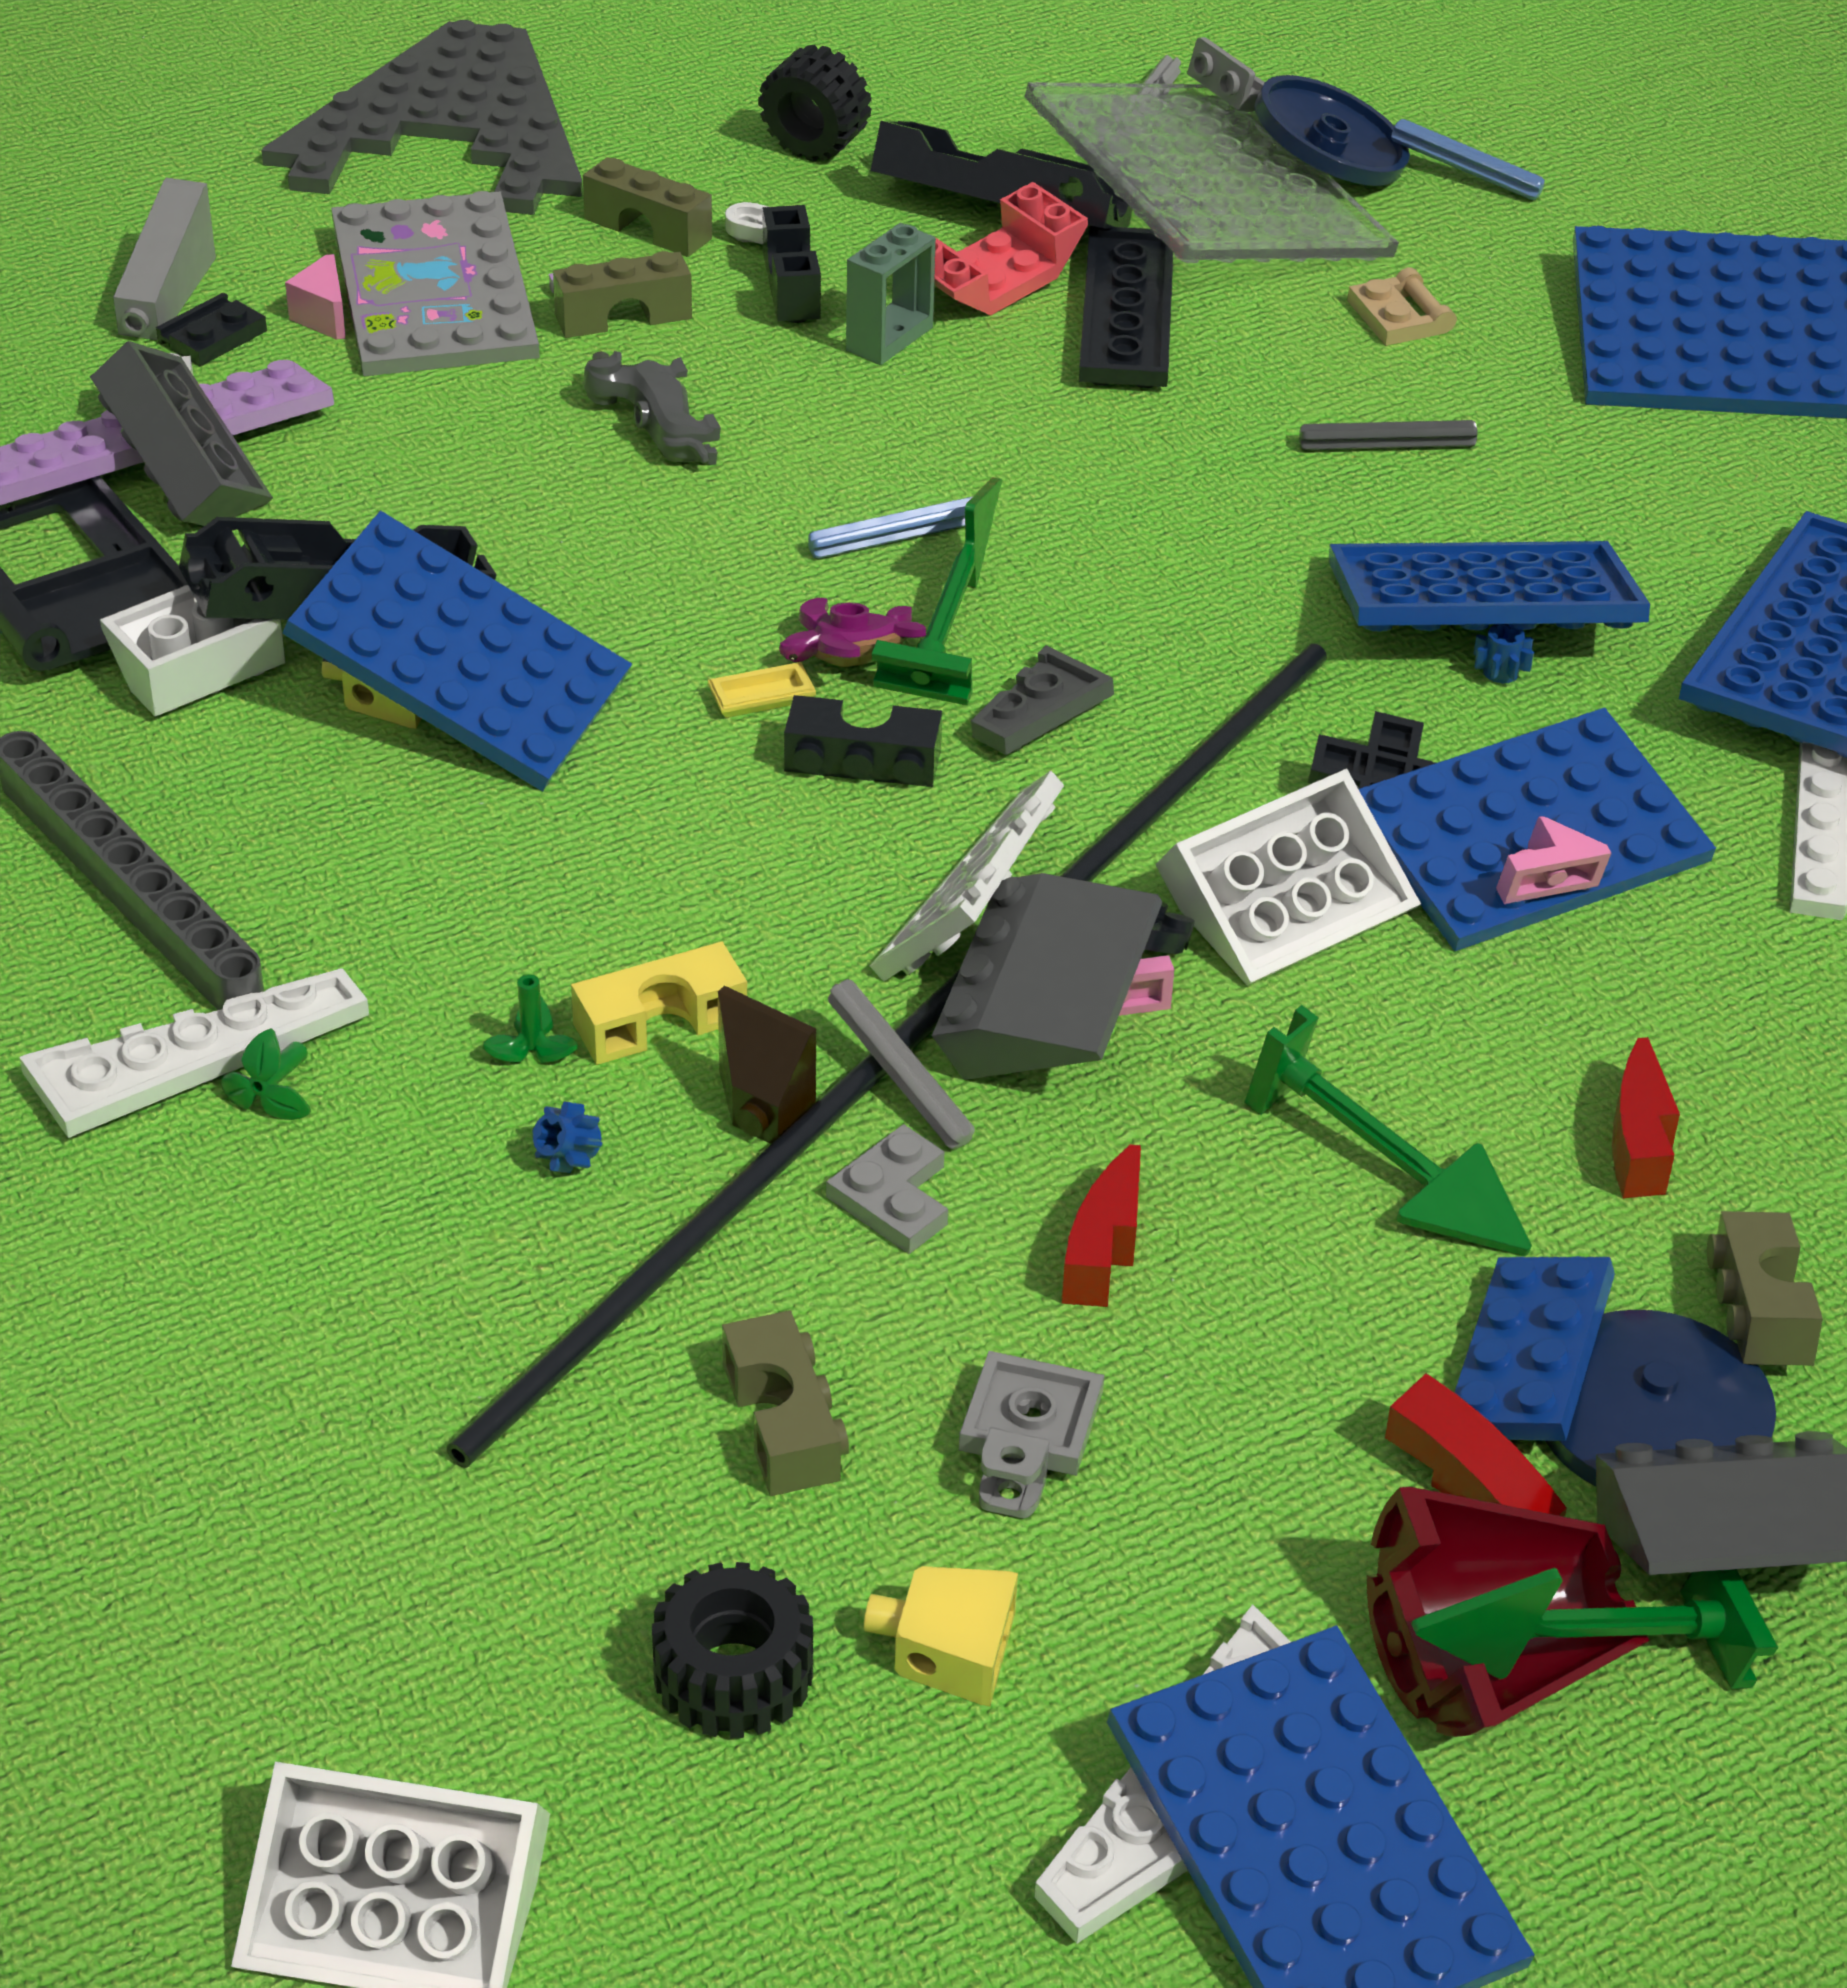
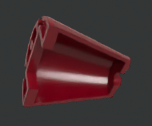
(1459, 1547)

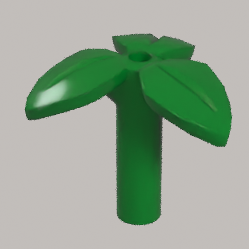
(532, 1023)
(267, 1068)

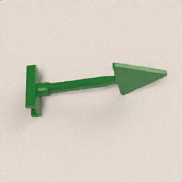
(928, 668)
(1455, 1201)
(1502, 1621)

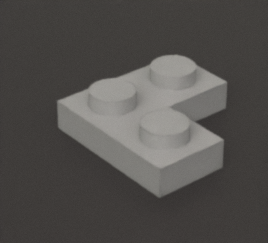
(884, 1191)

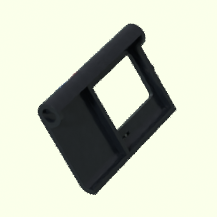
(60, 613)

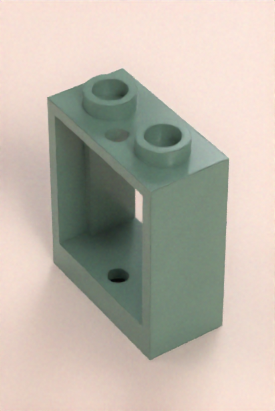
(869, 323)

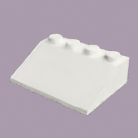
(1288, 878)
(388, 1882)

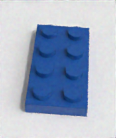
(1535, 1343)

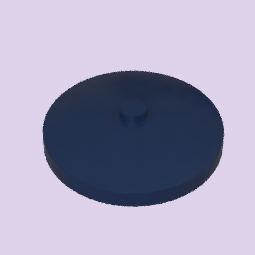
(1331, 130)
(1662, 1383)

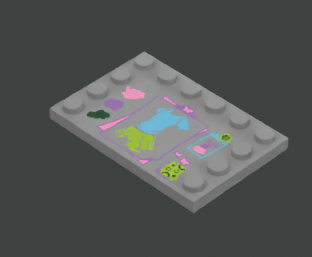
(434, 283)

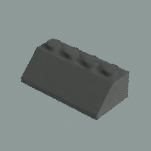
(178, 435)

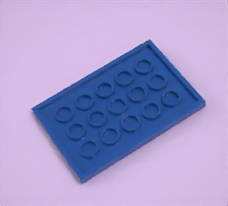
(1487, 585)
(458, 649)
(1470, 812)
(1316, 1827)

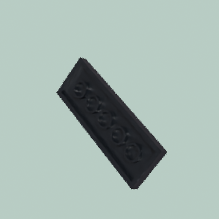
(1126, 308)

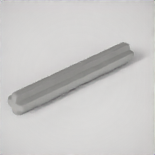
(901, 1064)

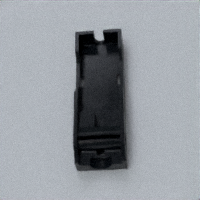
(933, 159)
(280, 562)

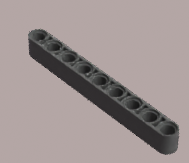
(127, 871)

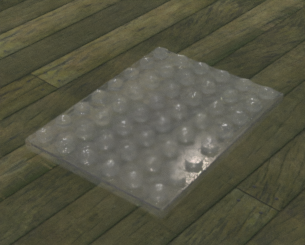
(1208, 174)

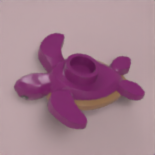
(847, 633)

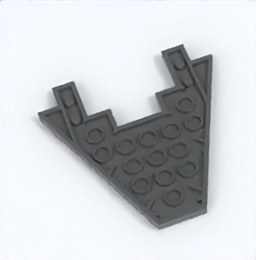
(450, 86)

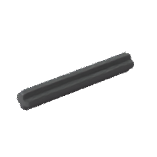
(1388, 435)

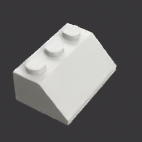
(180, 656)

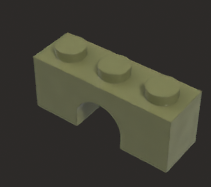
(621, 193)
(589, 291)
(1756, 1272)
(798, 1438)

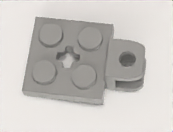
(1020, 1447)

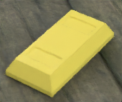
(761, 689)

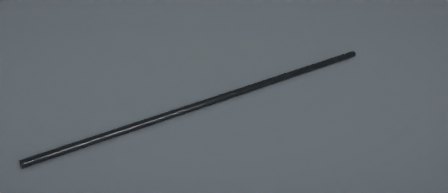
(844, 1094)

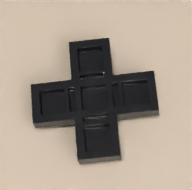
(1389, 752)

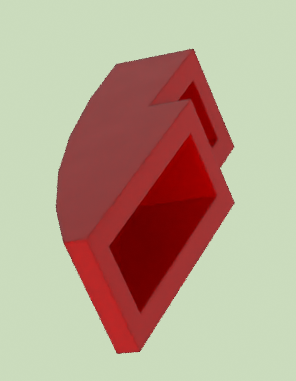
(1644, 1126)
(1103, 1232)
(1466, 1450)

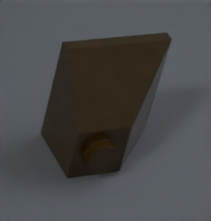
(764, 1065)

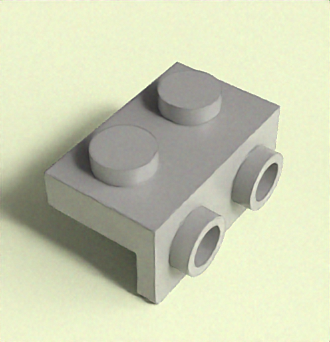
(1224, 75)

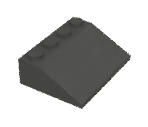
(1044, 975)
(1726, 1503)

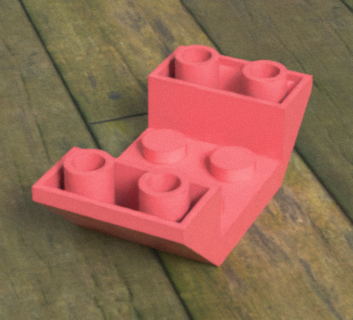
(1016, 259)

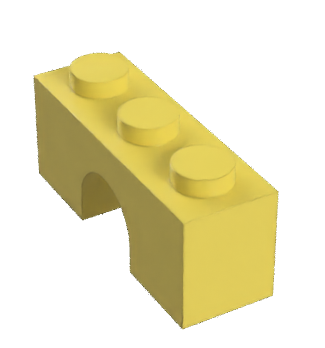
(614, 1007)

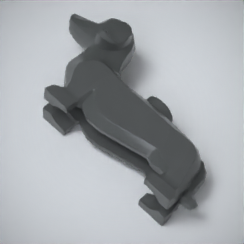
(658, 404)

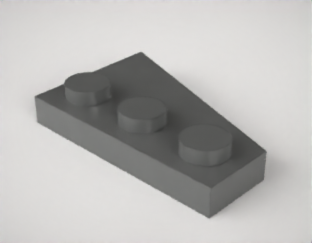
(1040, 701)

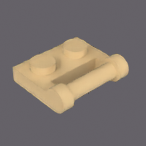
(1392, 317)

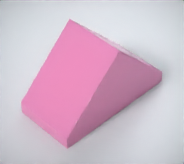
(316, 298)

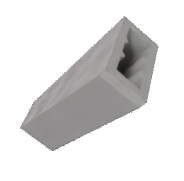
(167, 259)

